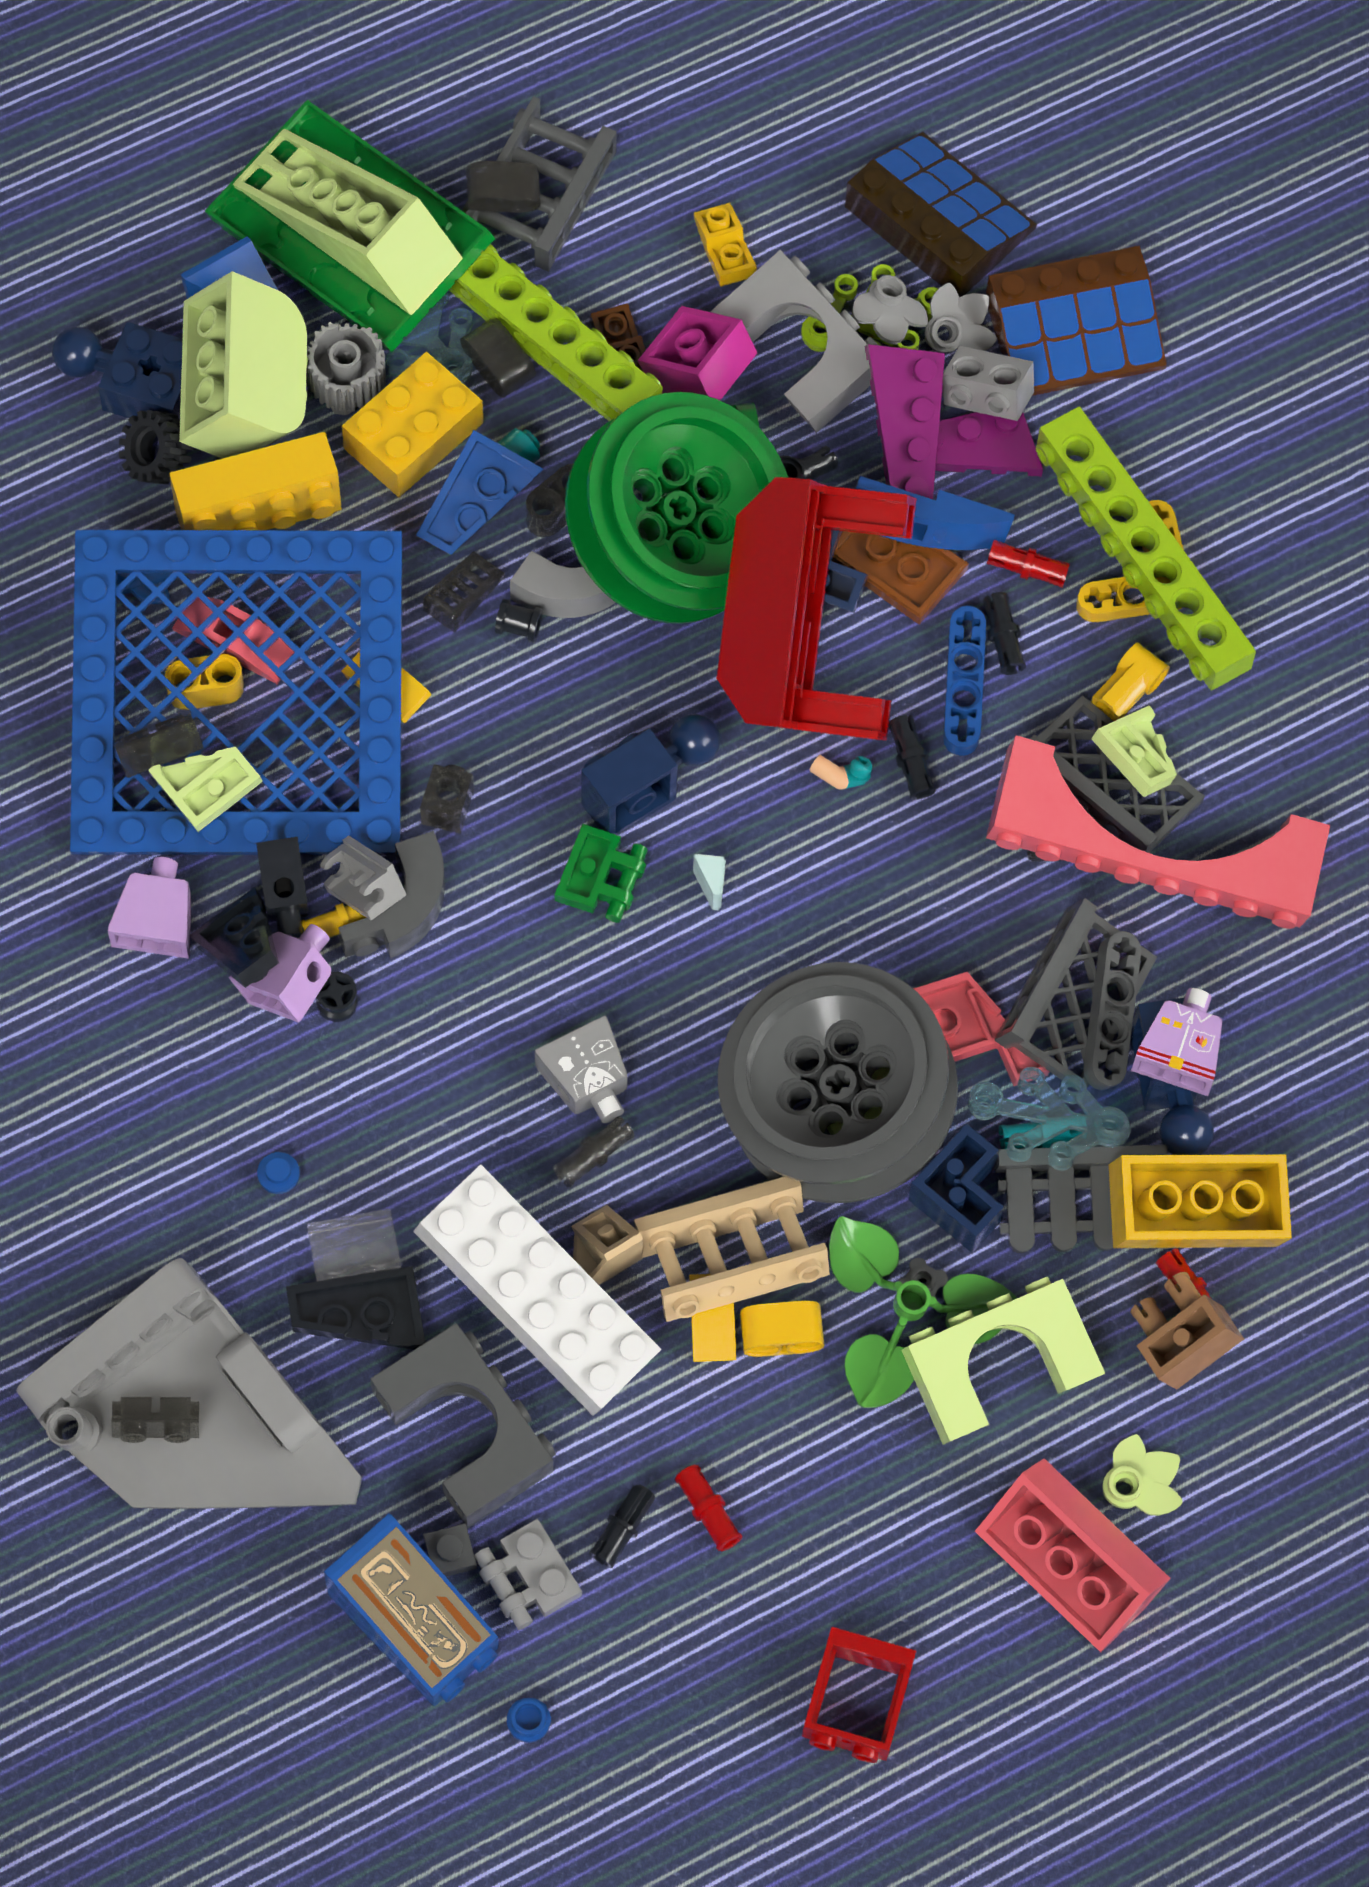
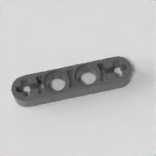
(1119, 1012)

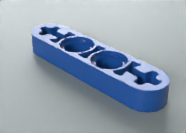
(964, 680)

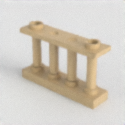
(723, 1215)

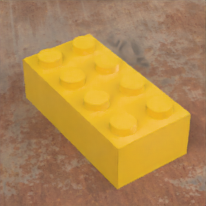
(259, 488)
(1199, 1201)

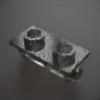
(171, 741)
(135, 1422)

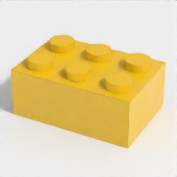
(412, 424)

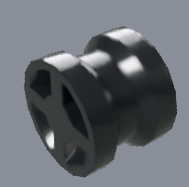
(338, 986)

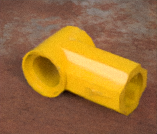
(1135, 675)

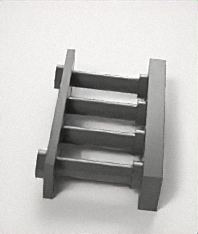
(579, 182)

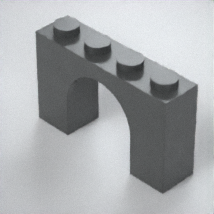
(453, 1366)

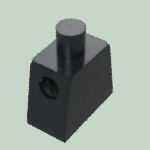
(282, 874)

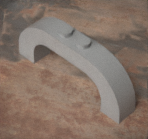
(559, 589)

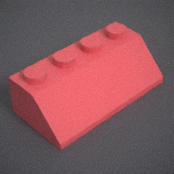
(1072, 1554)

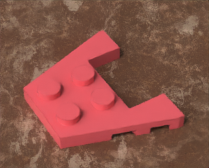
(972, 1022)

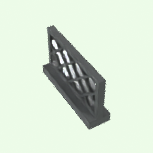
(1093, 794)
(1044, 983)

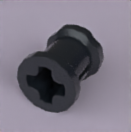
(518, 620)

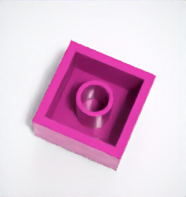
(699, 353)

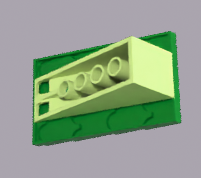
(350, 225)

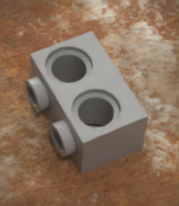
(988, 383)

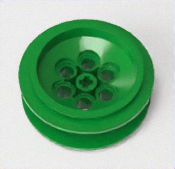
(700, 446)

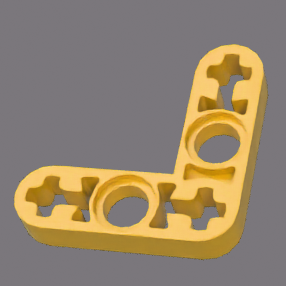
(1103, 588)

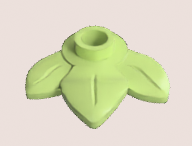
(1146, 1474)

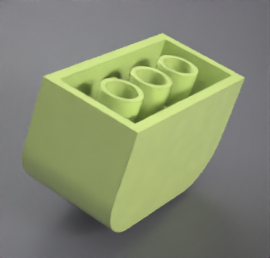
(241, 367)

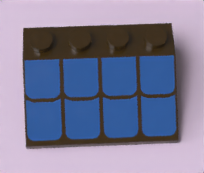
(936, 212)

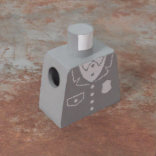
(585, 1069)

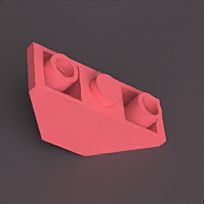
(219, 632)

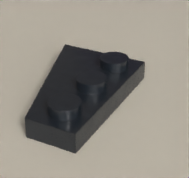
(239, 939)
(360, 1308)

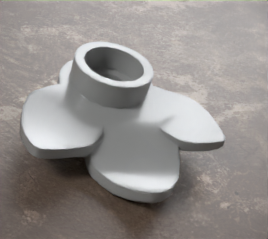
(889, 309)
(962, 319)

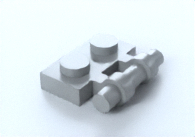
(539, 1567)

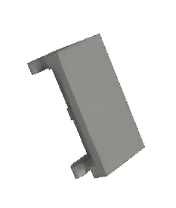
(364, 879)

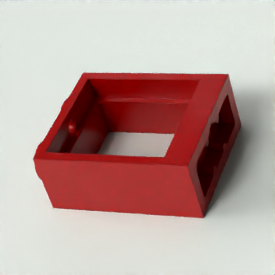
(872, 1654)

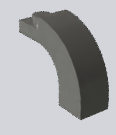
(413, 915)

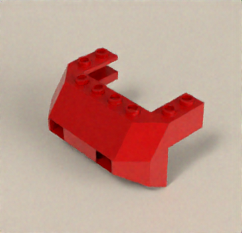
(779, 603)

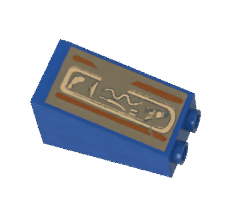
(411, 1611)

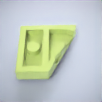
(1137, 751)
(207, 784)

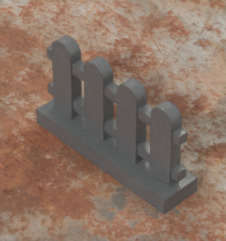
(1061, 1196)

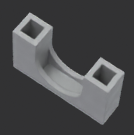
(782, 291)

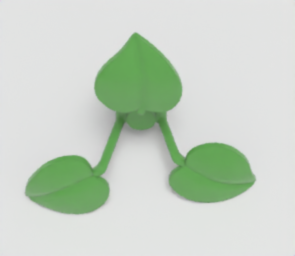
(865, 1254)

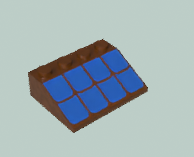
(1079, 319)

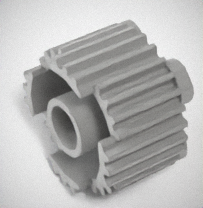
(345, 367)

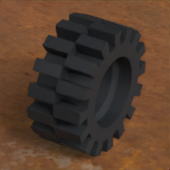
(139, 446)

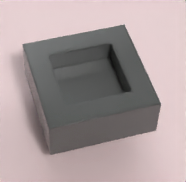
(451, 1550)

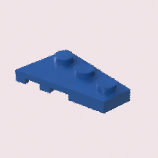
(475, 491)

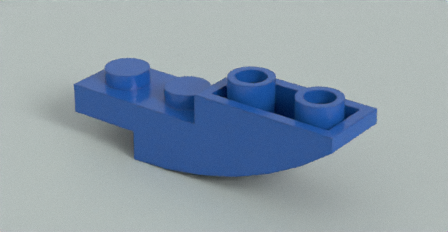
(949, 520)

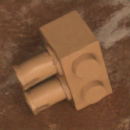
(1188, 1341)

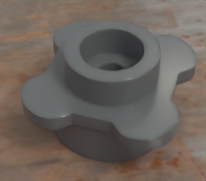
(920, 1270)

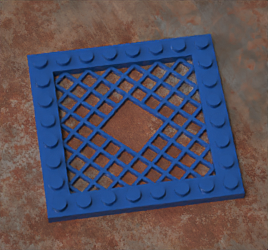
(104, 553)

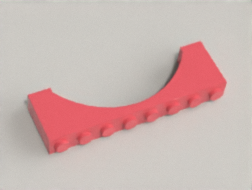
(1043, 816)

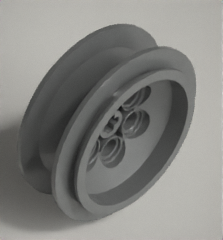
(815, 1017)

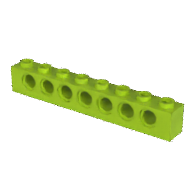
(545, 339)
(1077, 436)

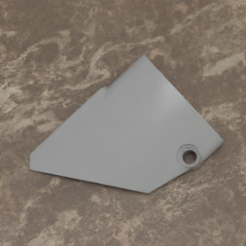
(179, 1341)

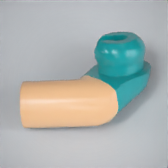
(844, 776)

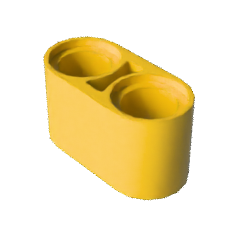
(205, 689)
(782, 1328)

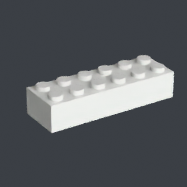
(536, 1290)

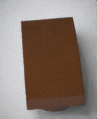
(619, 331)

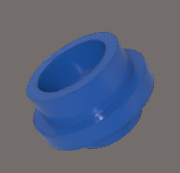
(278, 1173)
(528, 1720)

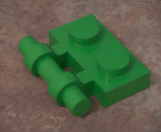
(588, 868)

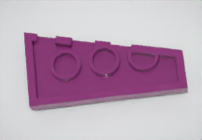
(908, 413)

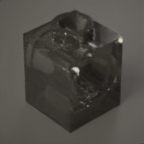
(447, 813)

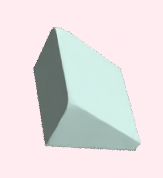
(710, 875)

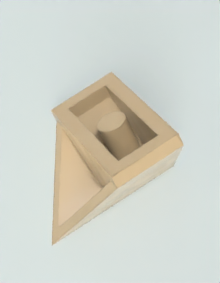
(606, 1244)

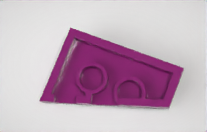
(986, 444)

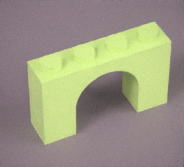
(1042, 1315)

